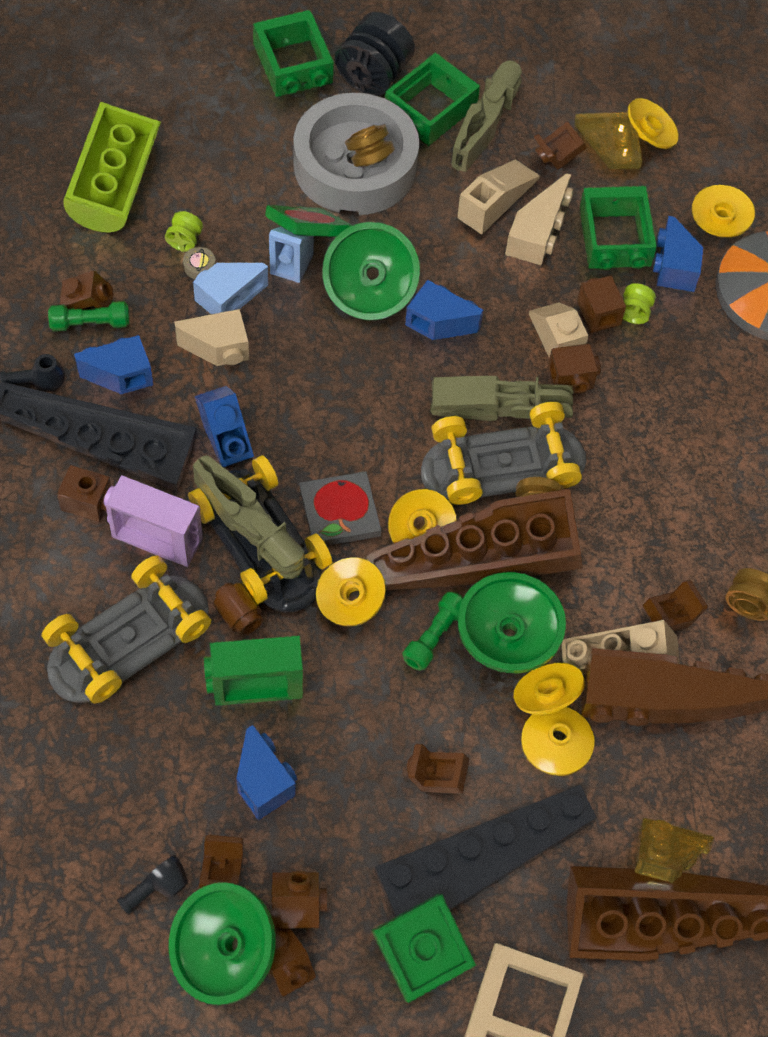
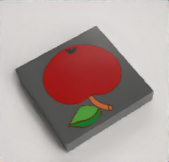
(340, 508)

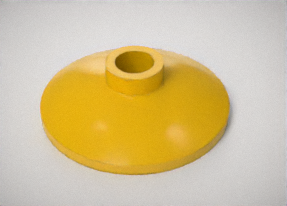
(652, 123)
(723, 211)
(420, 502)
(340, 581)
(549, 688)
(554, 755)

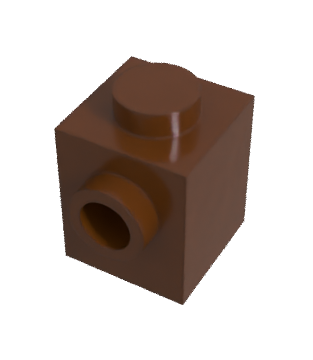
(601, 303)
(574, 367)
(83, 493)
(297, 899)

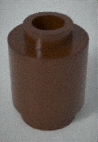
(238, 609)

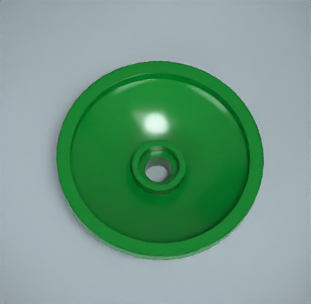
(358, 251)
(516, 604)
(203, 942)

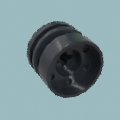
(374, 53)

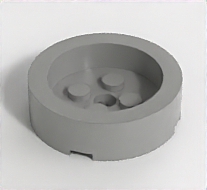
(323, 158)

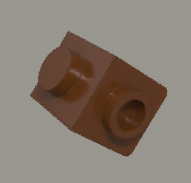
(560, 146)
(86, 291)
(677, 608)
(437, 770)
(222, 860)
(291, 963)

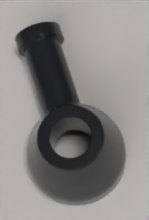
(42, 378)
(166, 879)

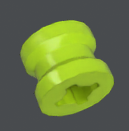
(183, 231)
(638, 302)

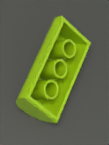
(110, 168)

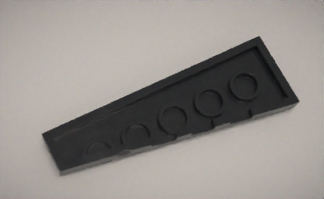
(123, 439)
(483, 854)

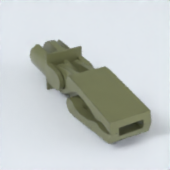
(486, 115)
(490, 398)
(248, 517)

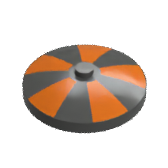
(744, 284)

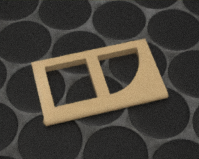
(501, 957)

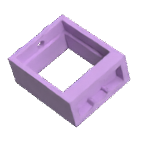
(153, 520)

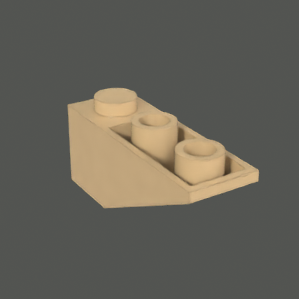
(494, 194)
(534, 224)
(647, 638)

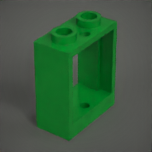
(289, 31)
(446, 79)
(628, 202)
(255, 670)

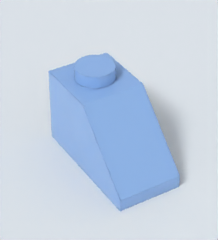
(289, 254)
(229, 285)

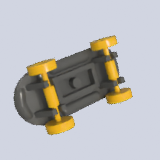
(496, 461)
(126, 637)

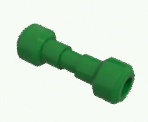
(61, 317)
(419, 653)

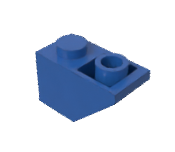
(679, 258)
(442, 314)
(116, 366)
(224, 425)
(261, 776)

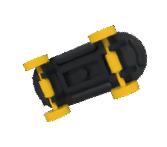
(258, 576)

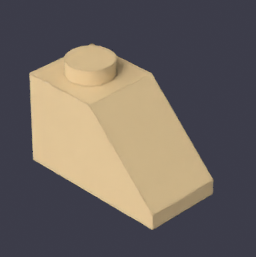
(558, 326)
(215, 337)

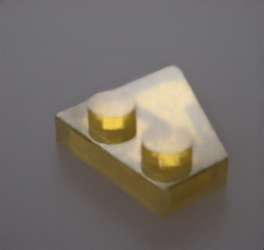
(611, 138)
(668, 849)

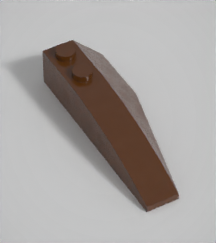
(512, 535)
(659, 690)
(639, 917)

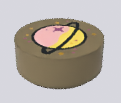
(198, 260)

